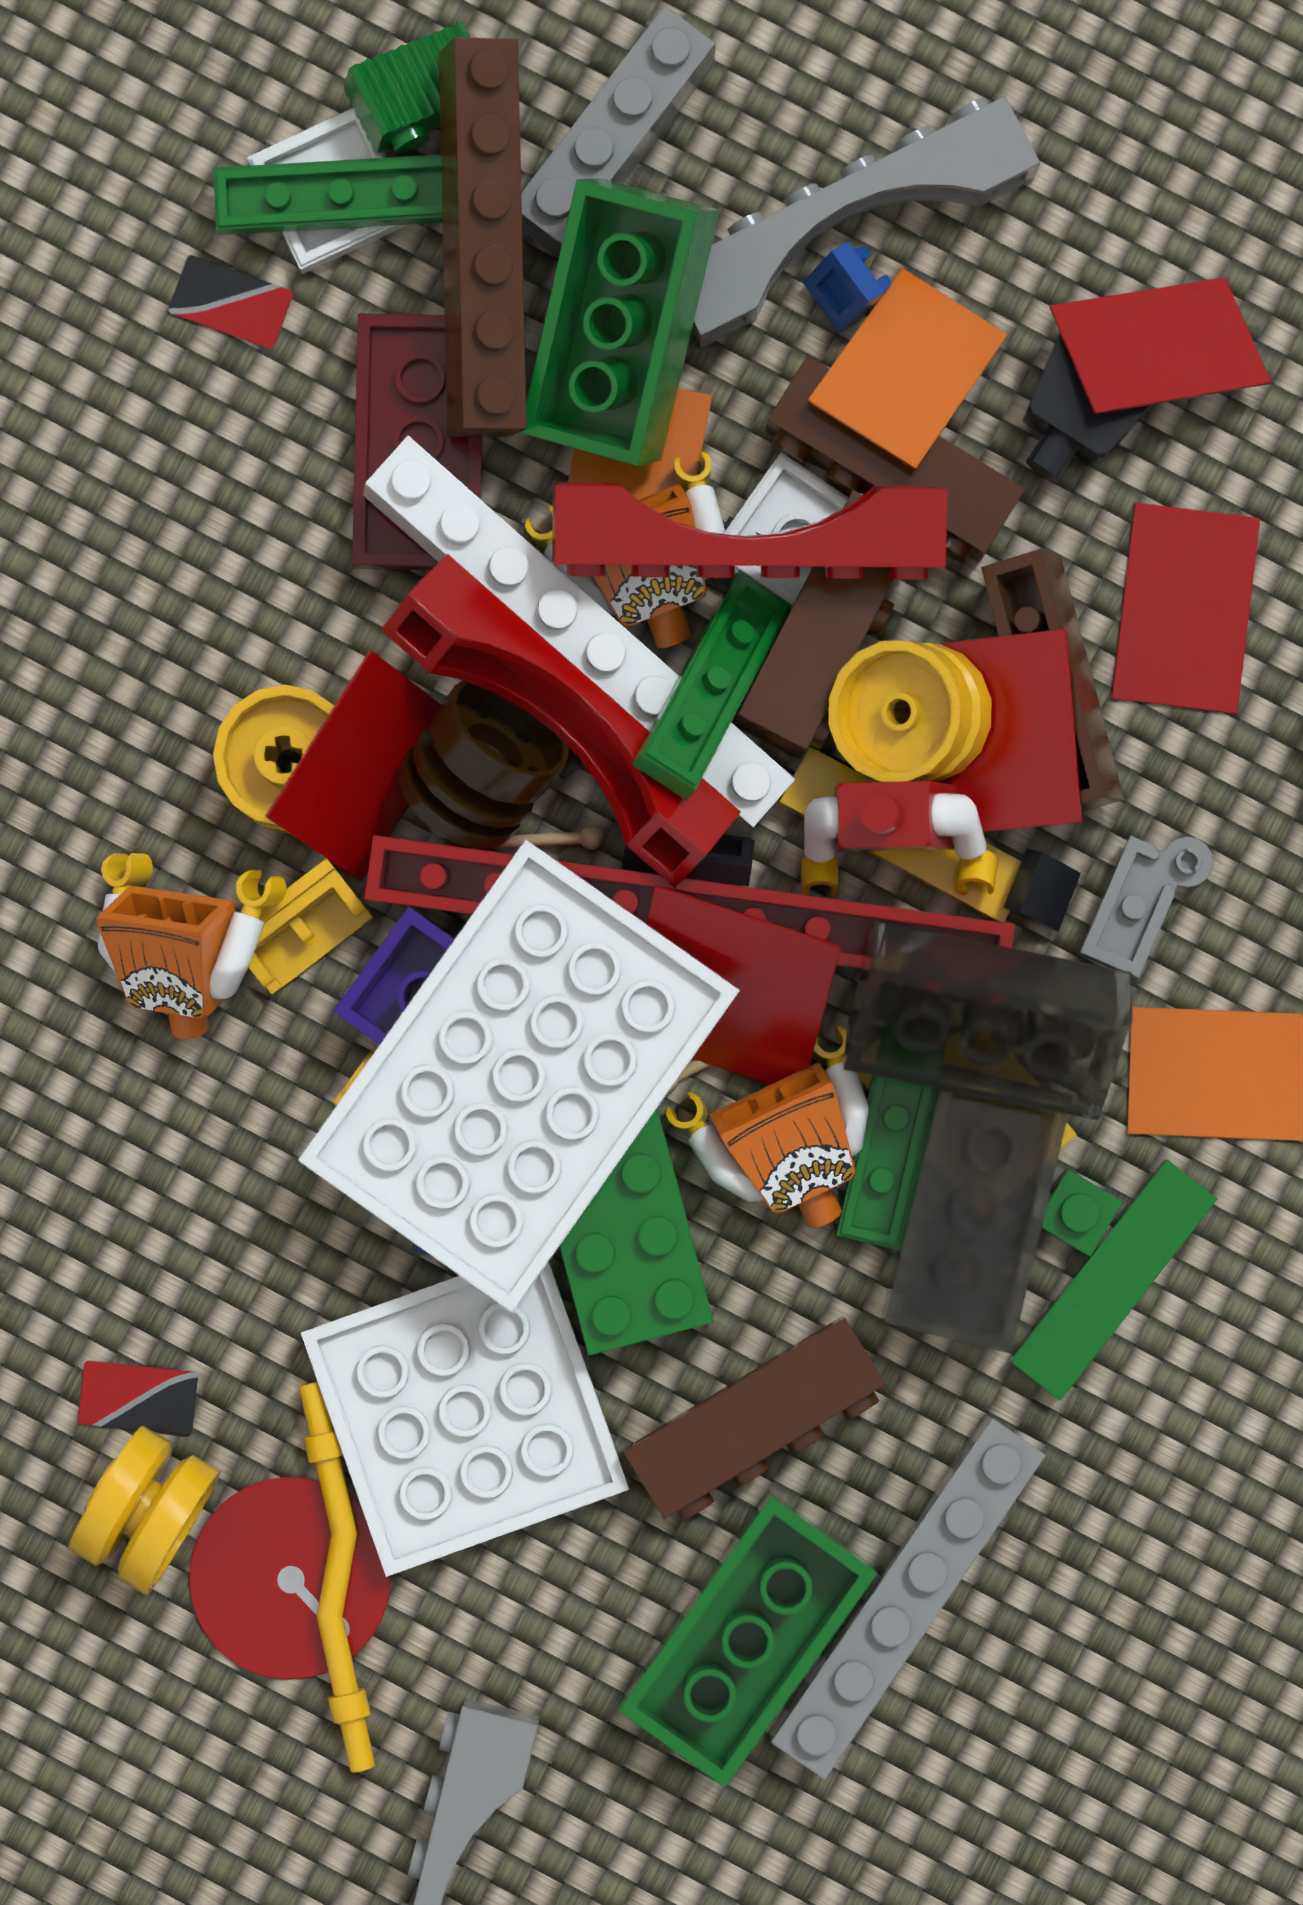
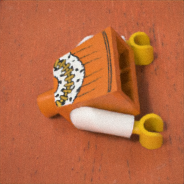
(655, 598)
(179, 948)
(787, 1138)

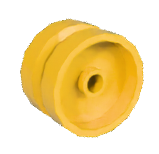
(909, 711)
(254, 740)
(138, 1506)

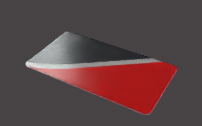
(230, 302)
(137, 1396)

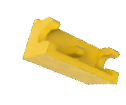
(306, 926)

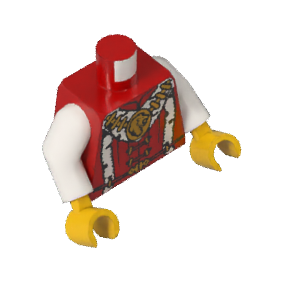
(894, 819)

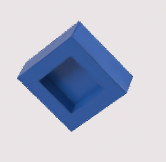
(845, 285)

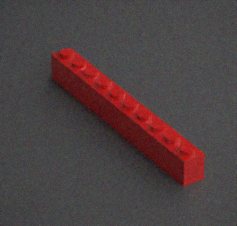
(461, 878)

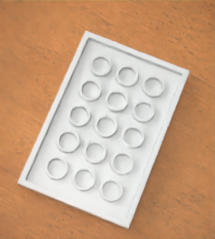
(518, 1075)

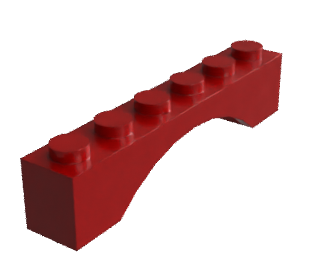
(880, 529)
(472, 636)

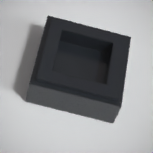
(1042, 890)

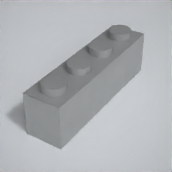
(619, 122)

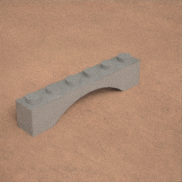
(961, 163)
(906, 1598)
(484, 1770)

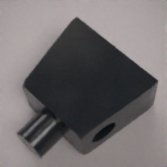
(1067, 421)

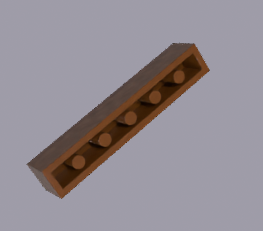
(482, 237)

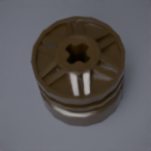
(479, 767)

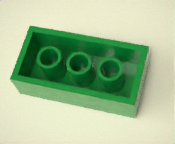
(619, 320)
(635, 1254)
(747, 1639)

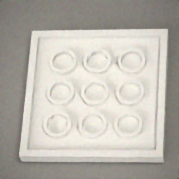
(463, 1416)

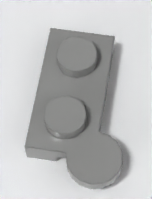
(1140, 899)

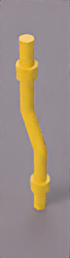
(348, 1702)

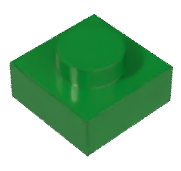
(1079, 1212)

